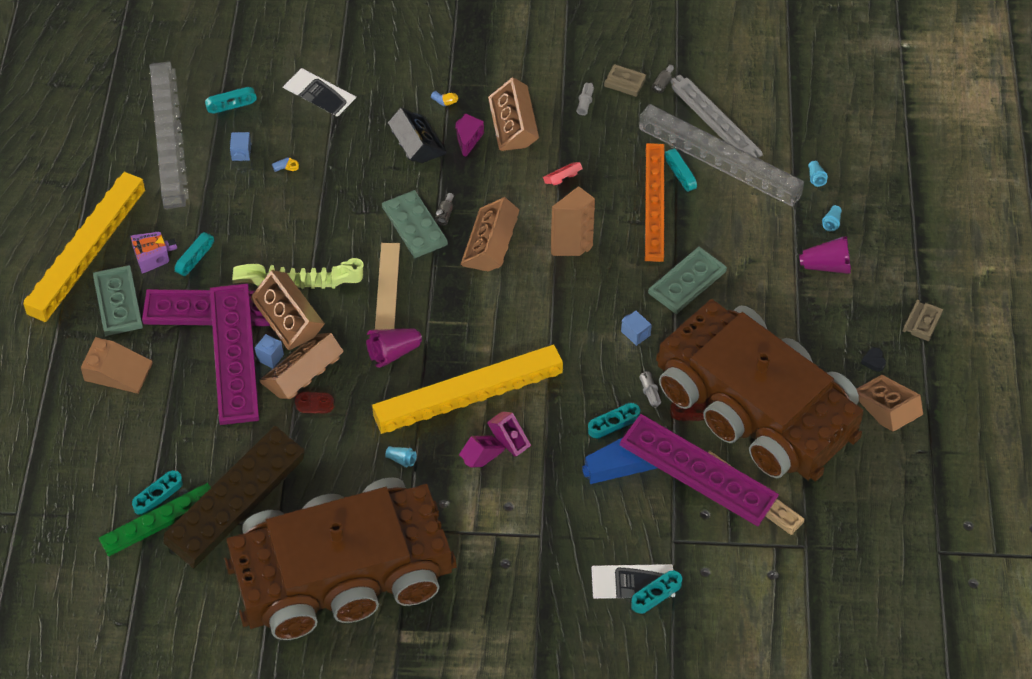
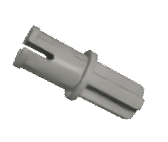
(585, 99)
(650, 389)

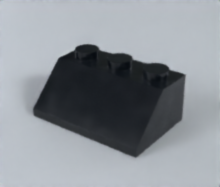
(416, 136)

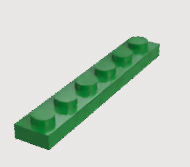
(151, 522)

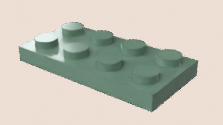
(414, 224)
(687, 280)
(117, 300)

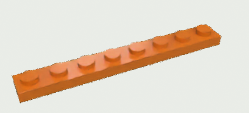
(654, 203)

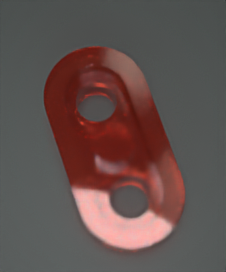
(313, 402)
(690, 413)

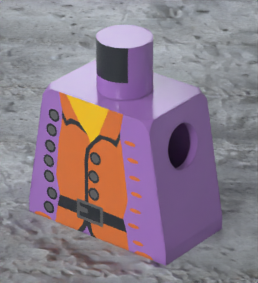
(152, 250)

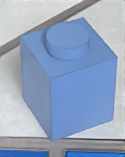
(240, 146)
(636, 327)
(269, 351)

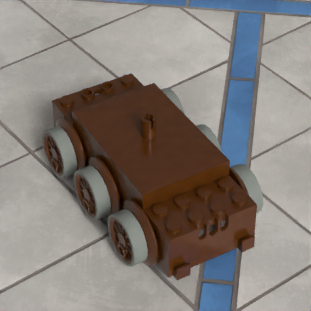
(759, 390)
(339, 557)

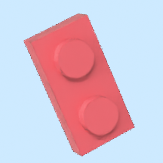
(567, 171)

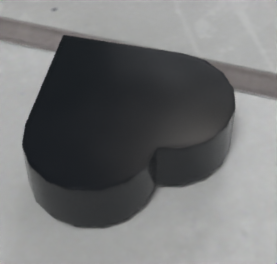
(874, 359)

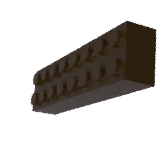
(233, 497)

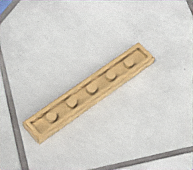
(387, 286)
(780, 513)

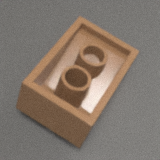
(115, 366)
(890, 402)

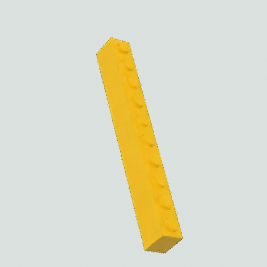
(84, 247)
(467, 389)

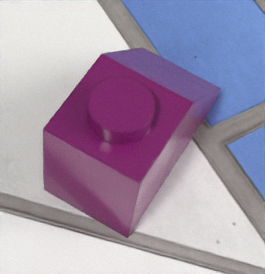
(469, 132)
(509, 433)
(481, 450)

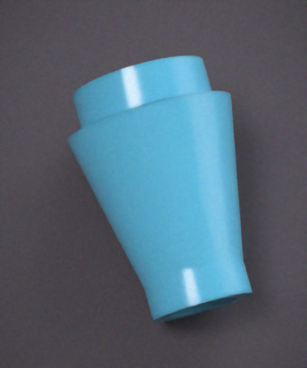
(817, 175)
(832, 219)
(403, 456)

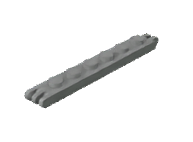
(713, 116)

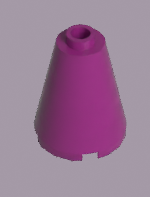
(828, 257)
(391, 344)

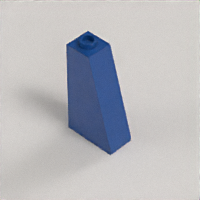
(613, 462)

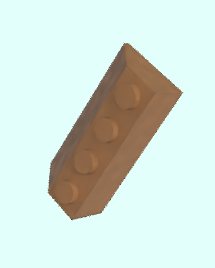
(513, 116)
(573, 224)
(490, 235)
(286, 309)
(302, 366)

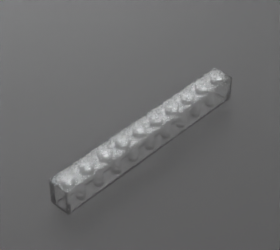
(168, 136)
(721, 155)

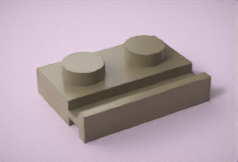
(625, 80)
(923, 320)

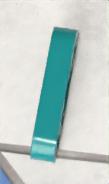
(224, 97)
(680, 170)
(194, 254)
(608, 427)
(161, 484)
(661, 584)

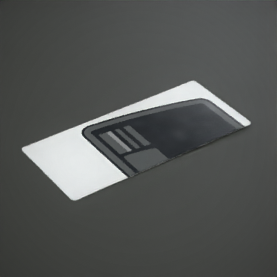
(319, 92)
(626, 580)

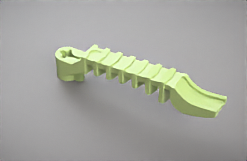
(345, 273)

